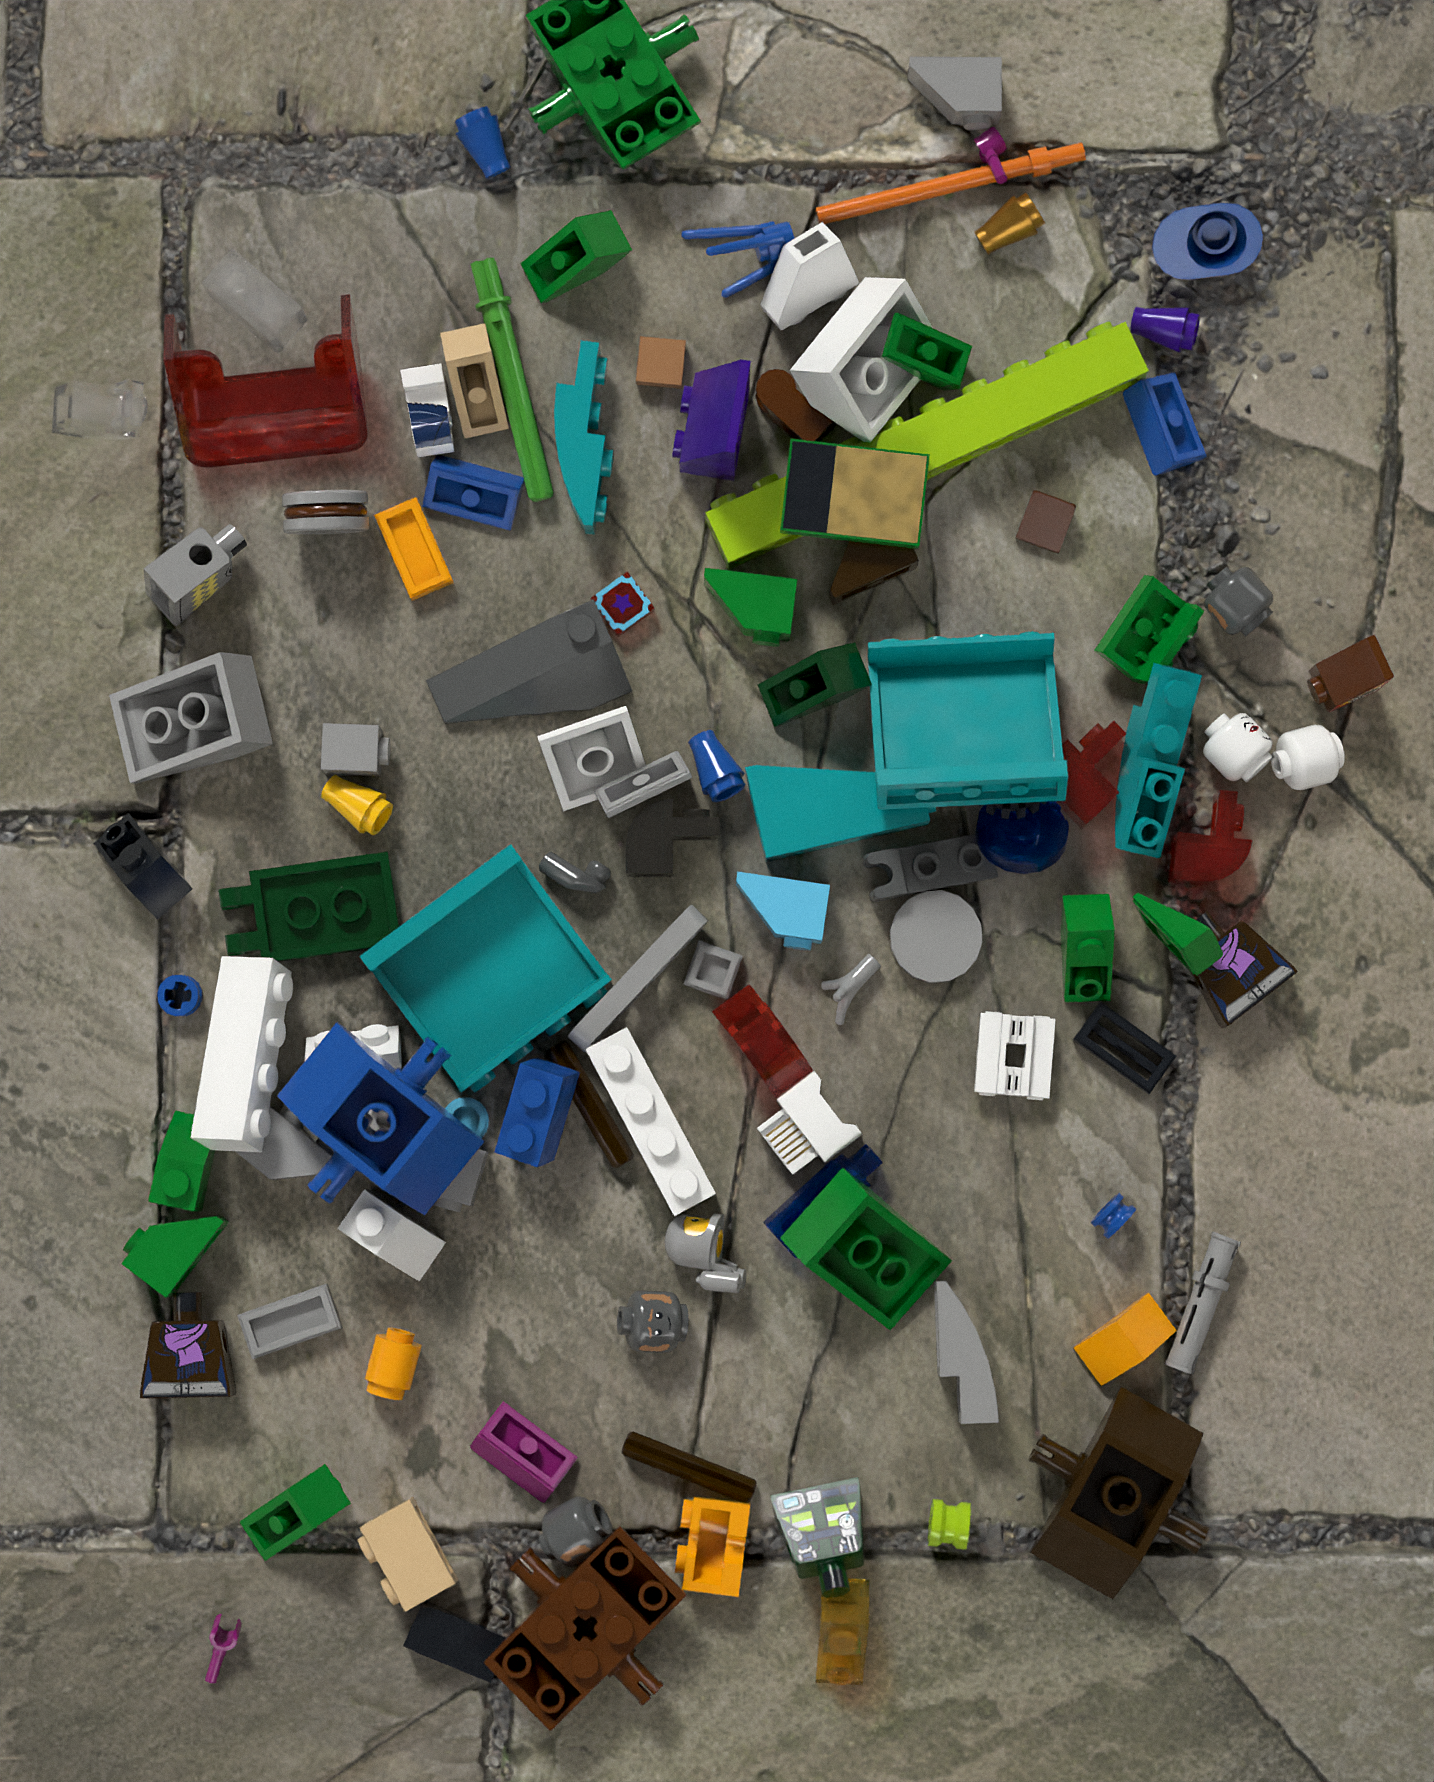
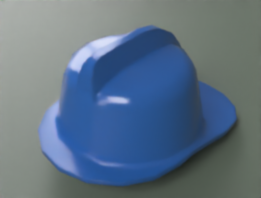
(1207, 241)

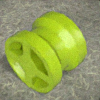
(949, 1524)

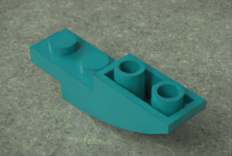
(580, 453)
(1149, 760)

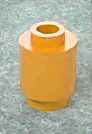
(392, 1364)

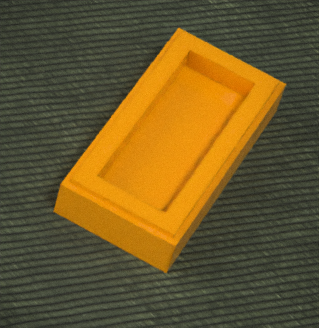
(414, 548)

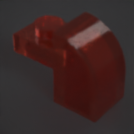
(1086, 787)
(1211, 857)
(763, 1040)

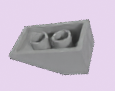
(191, 717)

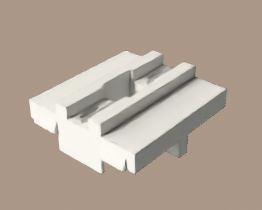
(1038, 1042)

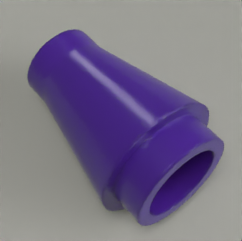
(1167, 326)

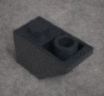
(142, 866)

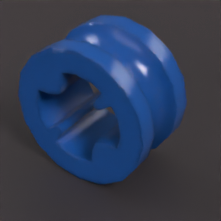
(172, 983)
(1113, 1215)

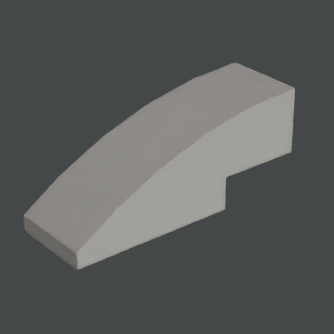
(963, 1356)

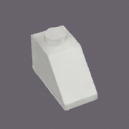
(391, 1235)

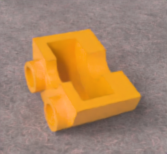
(715, 1545)

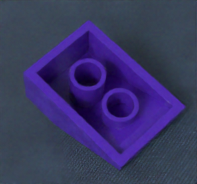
(714, 421)

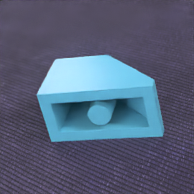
(787, 907)

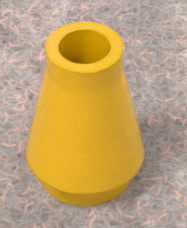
(360, 806)

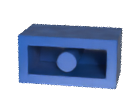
(537, 1112)

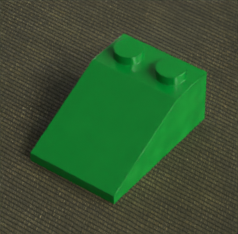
(865, 1249)

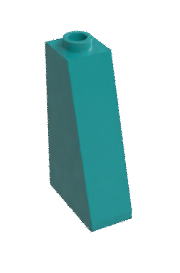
(820, 809)

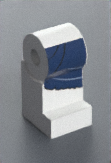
(428, 409)

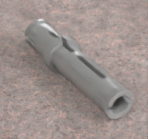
(1202, 1302)

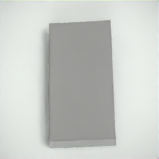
(289, 1321)

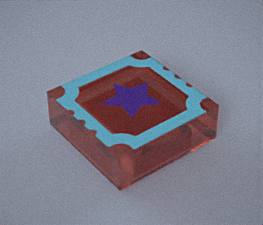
(623, 604)

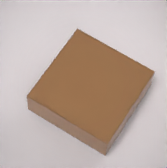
(660, 362)

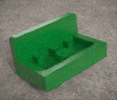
(1148, 630)

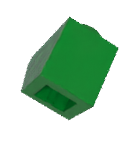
(1087, 947)

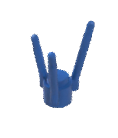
(767, 241)

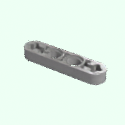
(638, 978)

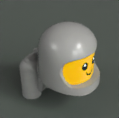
(699, 1245)

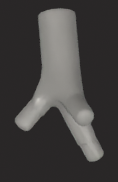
(849, 985)

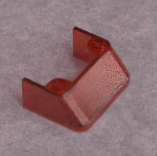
(268, 412)

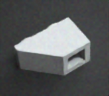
(807, 276)

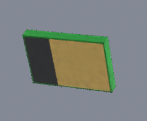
(854, 493)

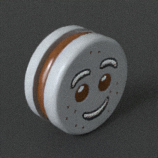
(325, 512)

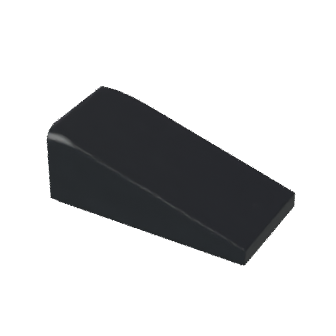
(453, 1640)

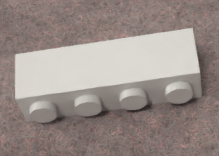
(242, 1054)
(650, 1121)

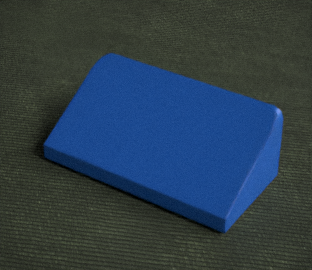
(1164, 423)
(473, 492)

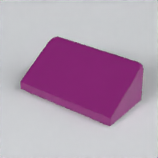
(523, 1452)

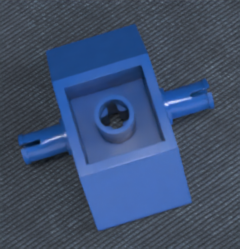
(424, 1140)

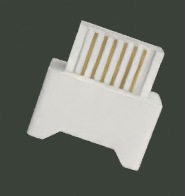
(806, 1127)

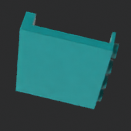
(966, 721)
(487, 969)

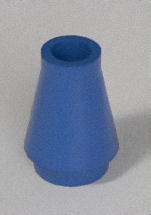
(483, 140)
(716, 768)

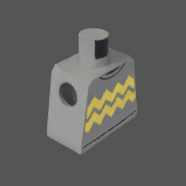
(180, 584)

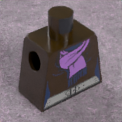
(1243, 974)
(187, 1354)

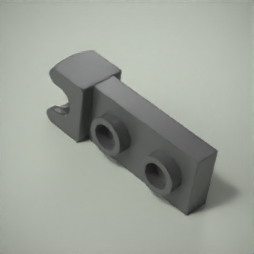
(929, 867)

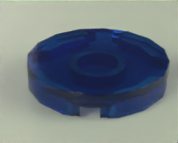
(1023, 843)

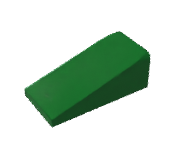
(926, 353)
(1184, 937)

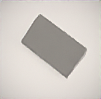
(642, 784)

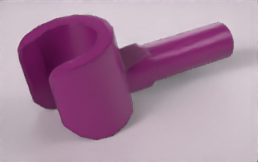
(990, 146)
(221, 1642)

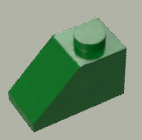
(576, 255)
(755, 603)
(181, 1167)
(171, 1251)
(295, 1512)

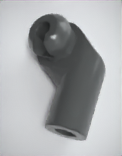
(572, 877)

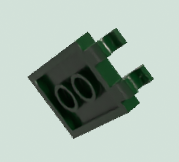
(315, 908)

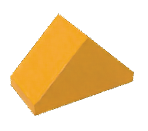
(1125, 1340)

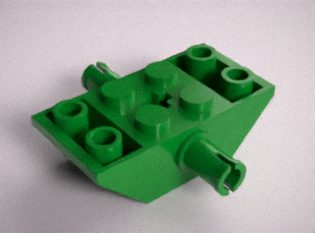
(603, 36)

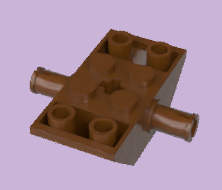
(554, 1665)

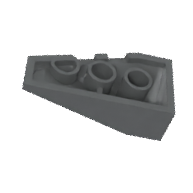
(544, 670)

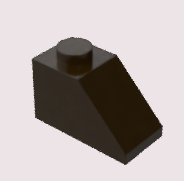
(869, 566)

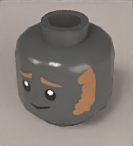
(1238, 601)
(653, 1321)
(574, 1530)

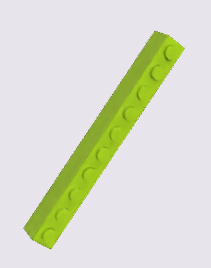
(955, 430)

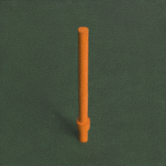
(1037, 163)

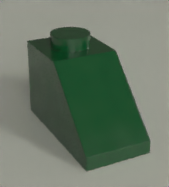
(814, 683)

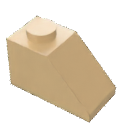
(474, 380)

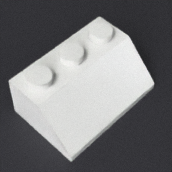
(844, 363)

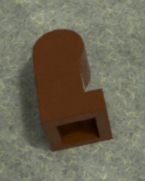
(789, 408)

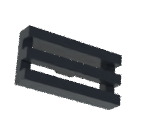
(1092, 1025)

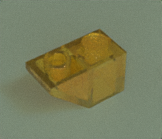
(843, 1636)

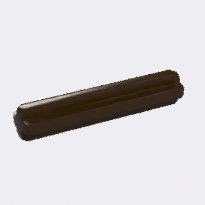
(593, 1108)
(689, 1467)

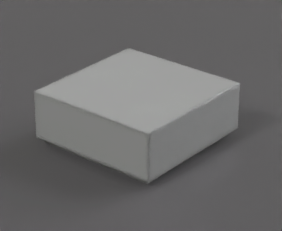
(713, 970)

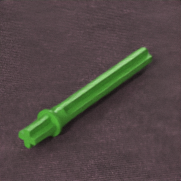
(512, 379)

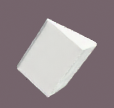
(591, 755)

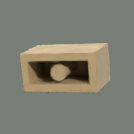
(407, 1555)

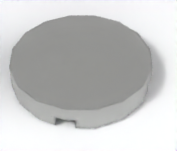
(935, 936)

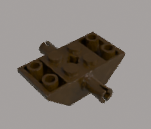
(1105, 1541)

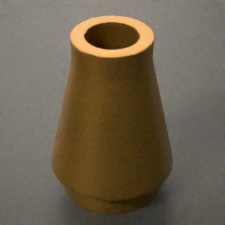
(1010, 224)

